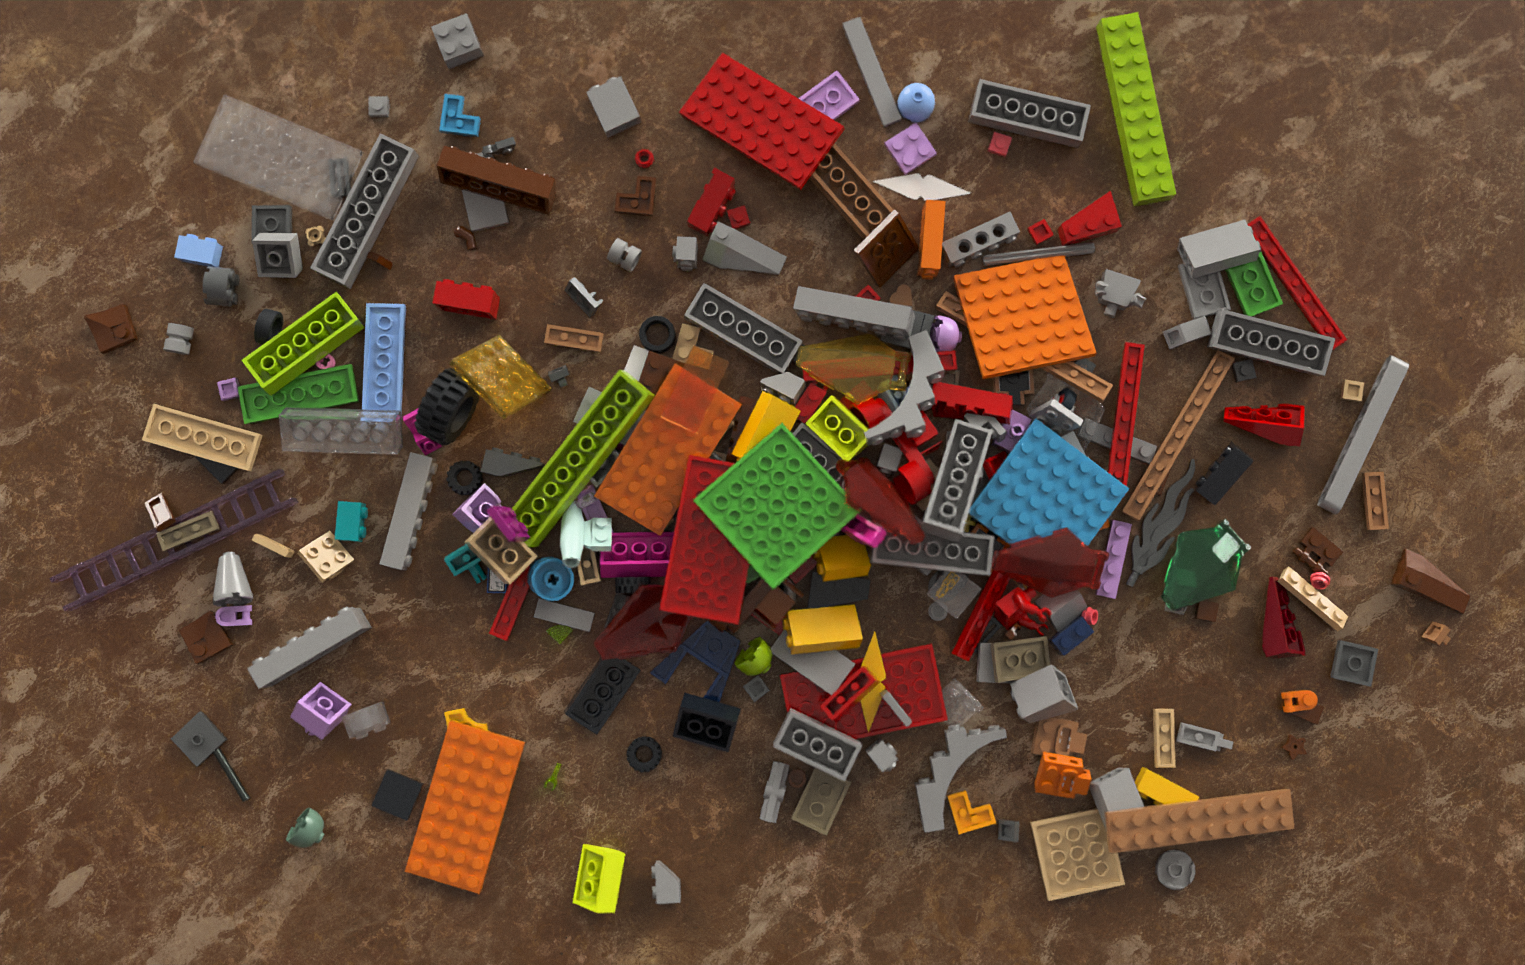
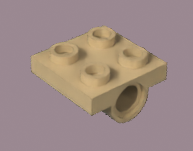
(326, 557)

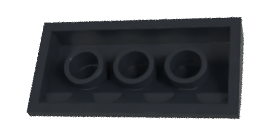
(601, 692)

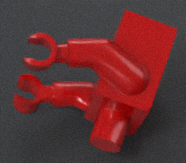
(1015, 607)

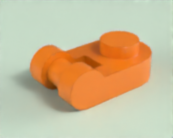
(1304, 700)

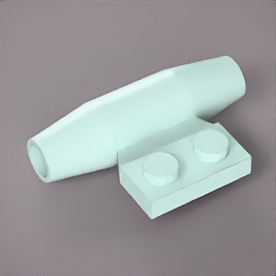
(576, 534)

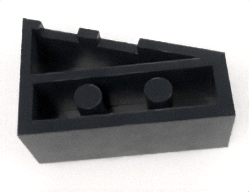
(1223, 473)
(836, 591)

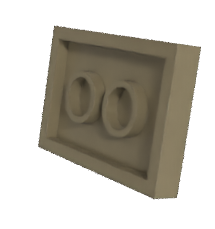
(1019, 658)
(820, 801)

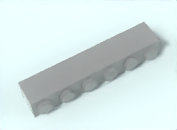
(408, 511)

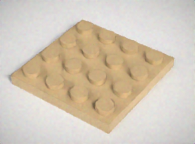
(1075, 854)

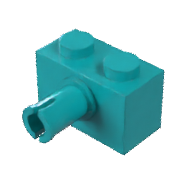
(465, 559)

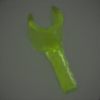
(552, 779)

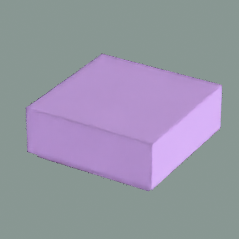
(228, 389)

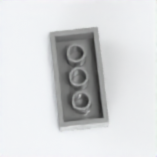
(817, 744)

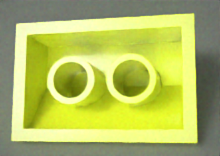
(839, 428)
(598, 878)

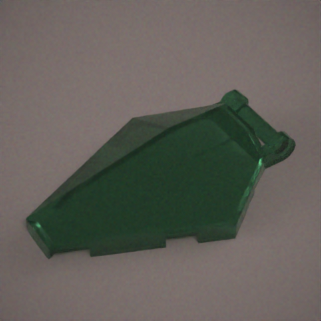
(1203, 565)

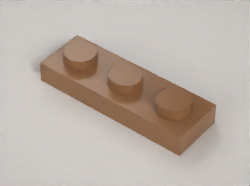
(574, 338)
(1375, 501)

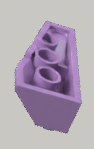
(474, 509)

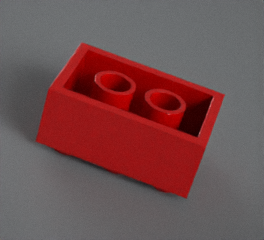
(466, 299)

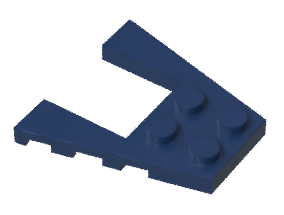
(711, 648)

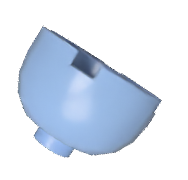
(916, 102)

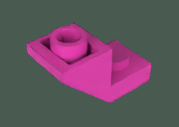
(424, 443)

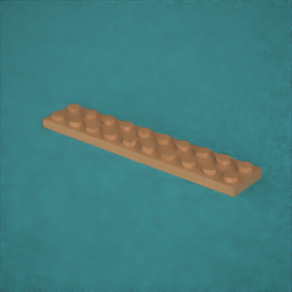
(1199, 820)

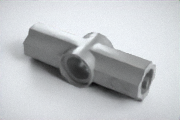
(774, 791)

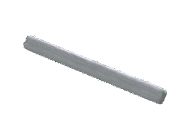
(1020, 256)

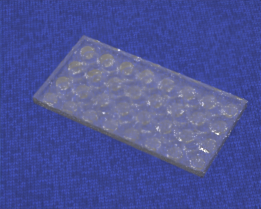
(278, 157)

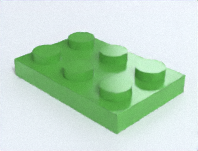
(1254, 287)

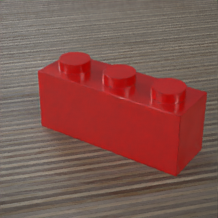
(850, 694)

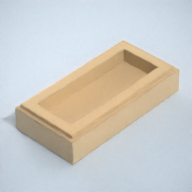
(273, 545)

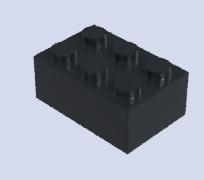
(706, 722)

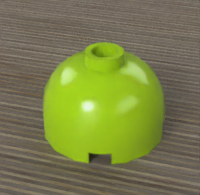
(755, 658)

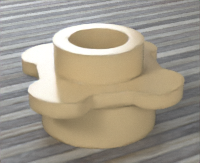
(311, 232)

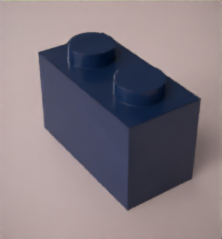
(1071, 636)

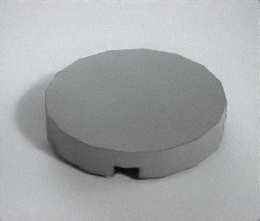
(1175, 869)

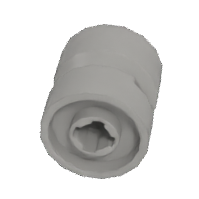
(618, 252)
(178, 339)

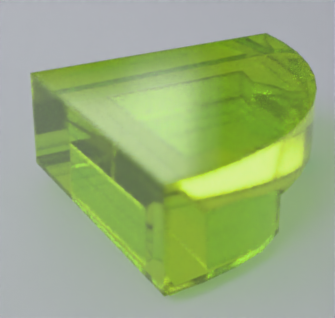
(559, 632)

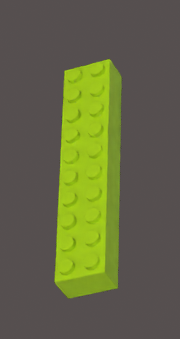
(1136, 109)
(581, 455)

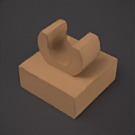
(1437, 633)

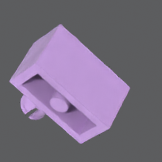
(1014, 431)

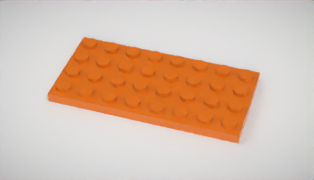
(653, 463)
(465, 806)

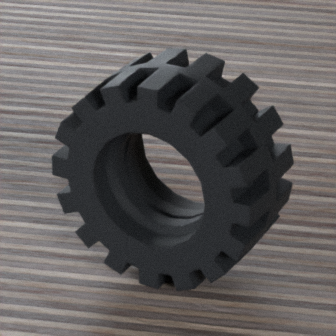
(453, 473)
(630, 584)
(646, 766)

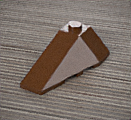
(1427, 581)

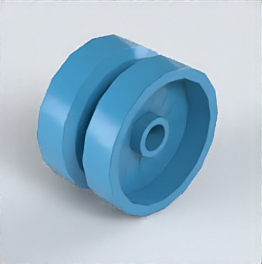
(559, 585)

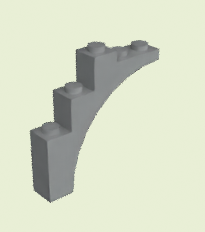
(919, 396)
(944, 765)

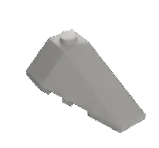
(738, 251)

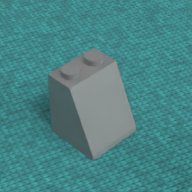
(1043, 695)

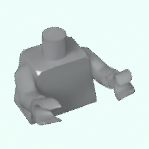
(1117, 292)

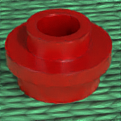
(644, 153)

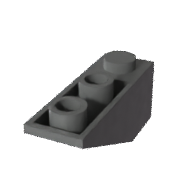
(504, 465)

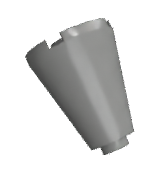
(231, 582)

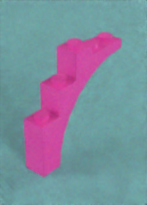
(864, 531)

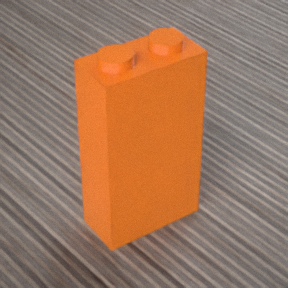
(931, 239)

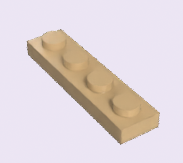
(1313, 599)

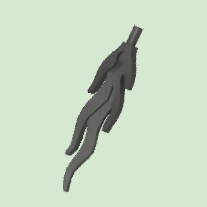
(1154, 531)

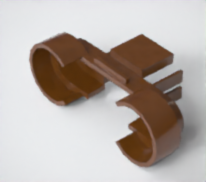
(769, 601)

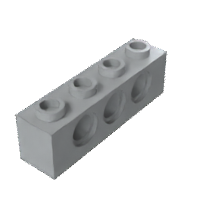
(1003, 223)

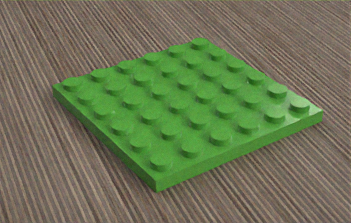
(776, 506)

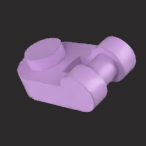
(228, 615)

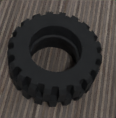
(446, 408)

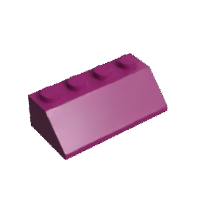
(637, 555)

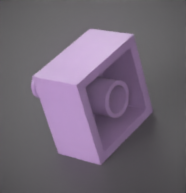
(320, 710)

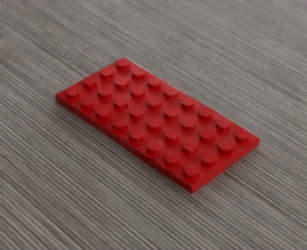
(762, 121)
(704, 568)
(910, 680)

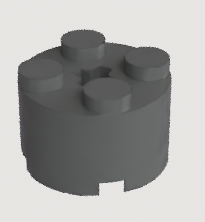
(220, 286)

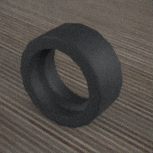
(657, 320)
(267, 325)

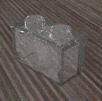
(366, 720)

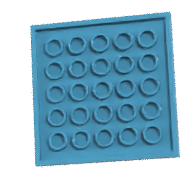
(1046, 488)

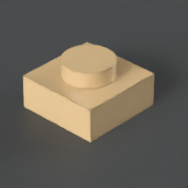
(1352, 390)

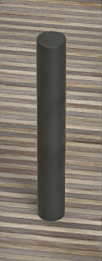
(231, 775)

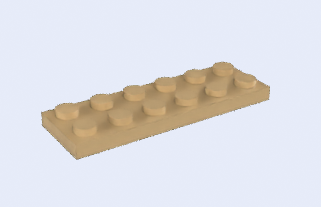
(202, 437)

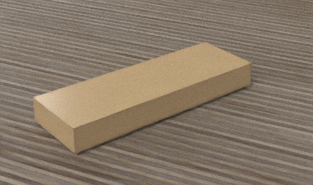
(1164, 738)

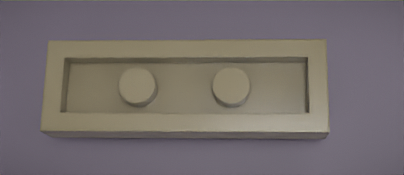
(187, 531)

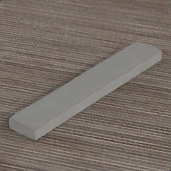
(871, 72)

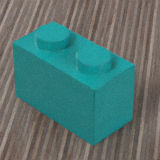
(351, 521)

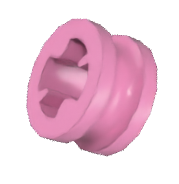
(330, 364)

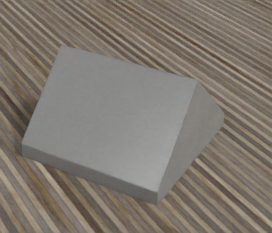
(1063, 608)

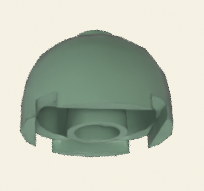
(307, 830)

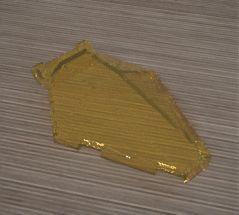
(855, 366)

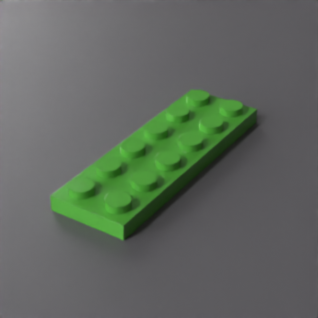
(309, 390)

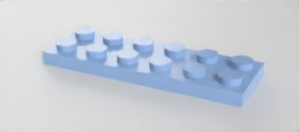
(384, 357)

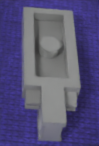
(1202, 737)

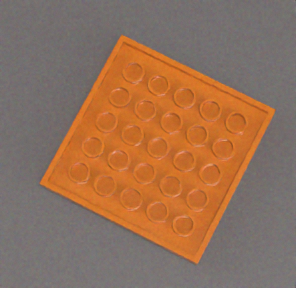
(1024, 316)

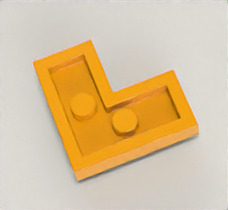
(969, 818)

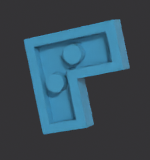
(453, 121)

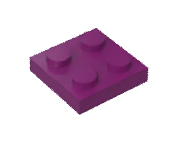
(508, 524)

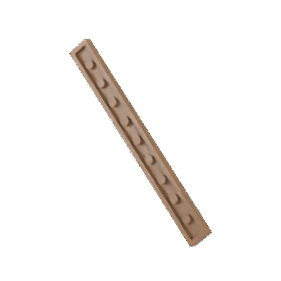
(1067, 372)
(1178, 435)

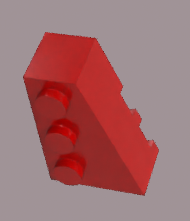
(712, 202)
(1091, 222)

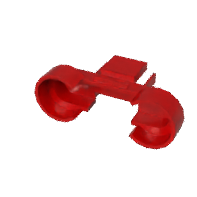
(916, 475)

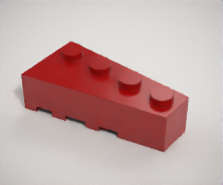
(956, 401)

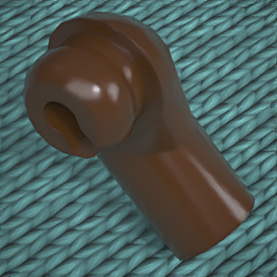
(468, 235)

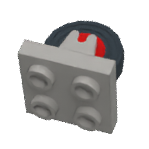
(1058, 412)

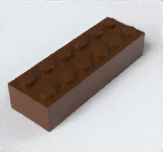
(496, 179)

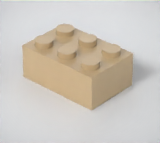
(502, 557)

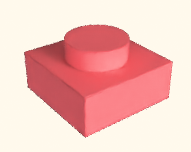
(999, 144)

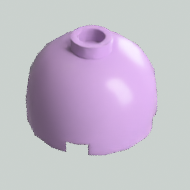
(945, 334)

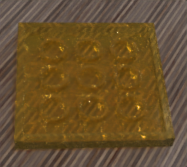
(500, 376)

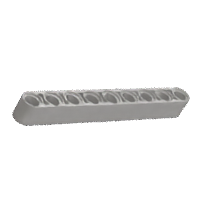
(1363, 434)

